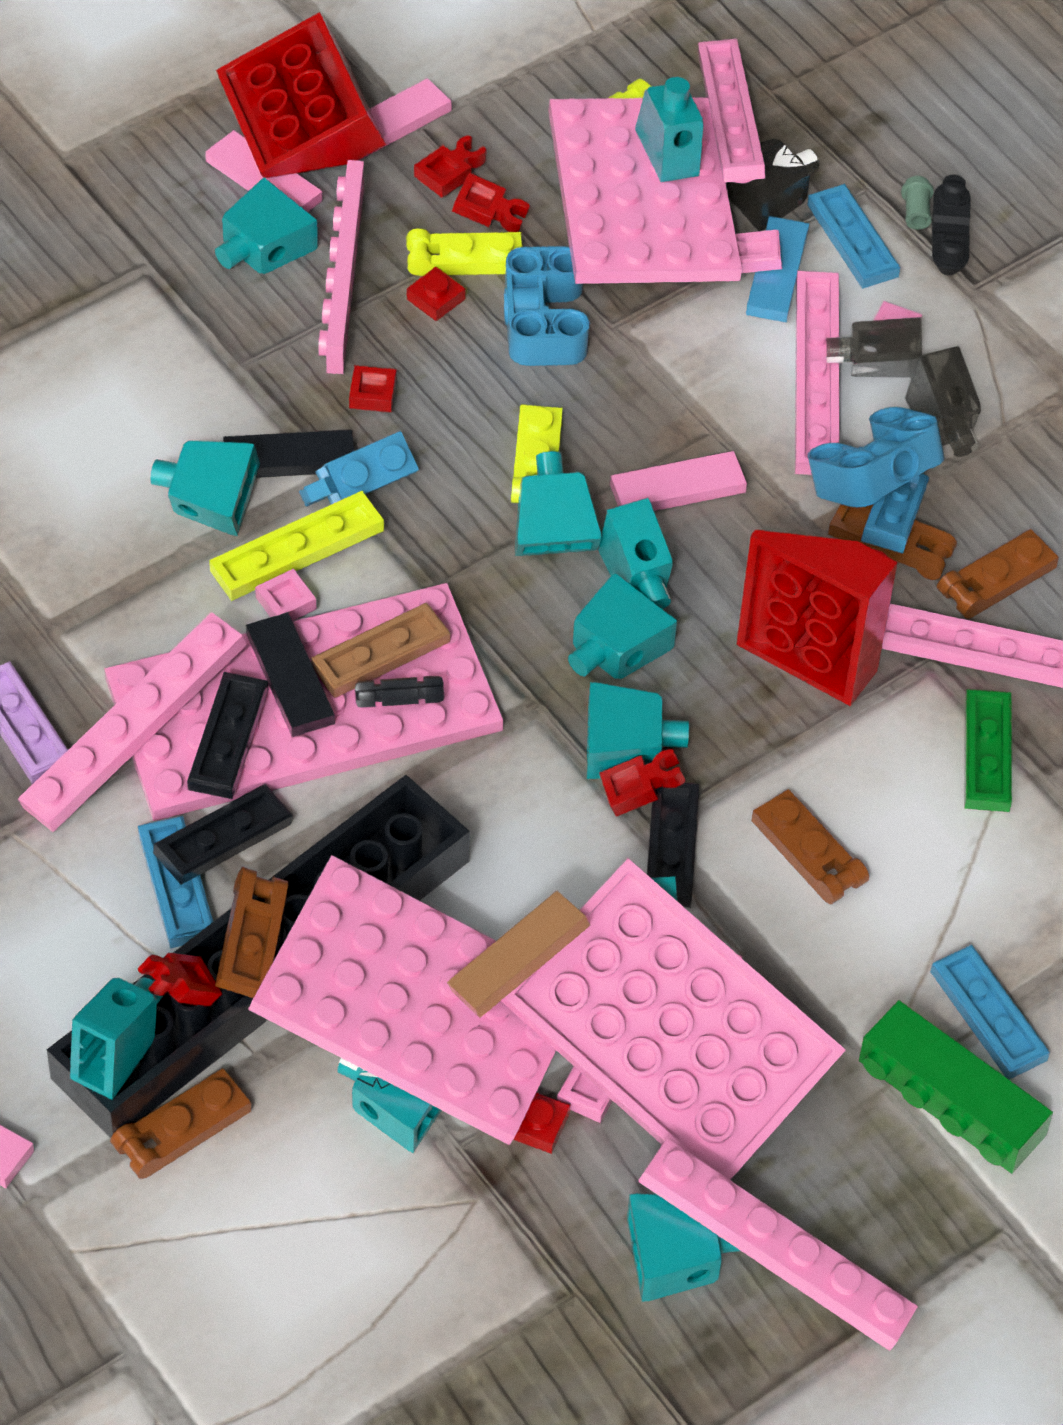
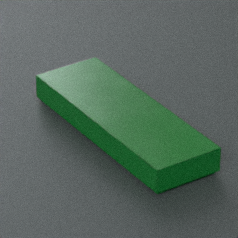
(988, 750)

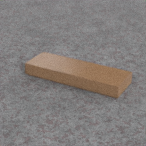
(380, 649)
(518, 954)

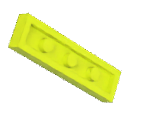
(296, 545)

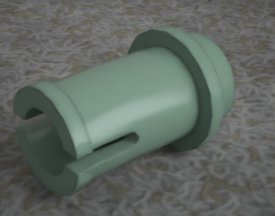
(917, 194)

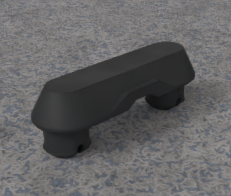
(951, 225)

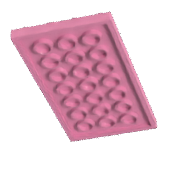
(356, 738)

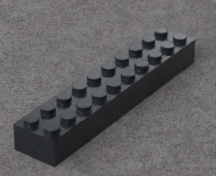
(395, 838)

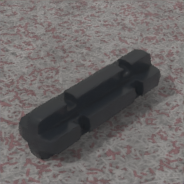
(399, 691)

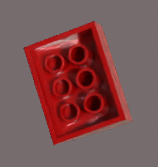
(300, 102)
(817, 609)

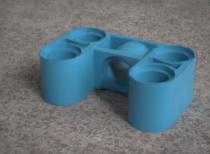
(534, 332)
(901, 449)

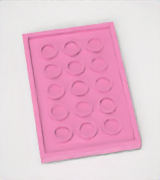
(620, 214)
(371, 986)
(674, 1024)

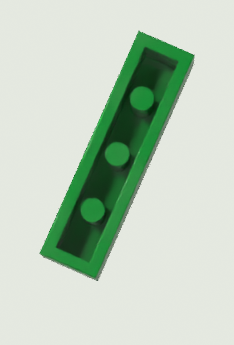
(955, 1087)

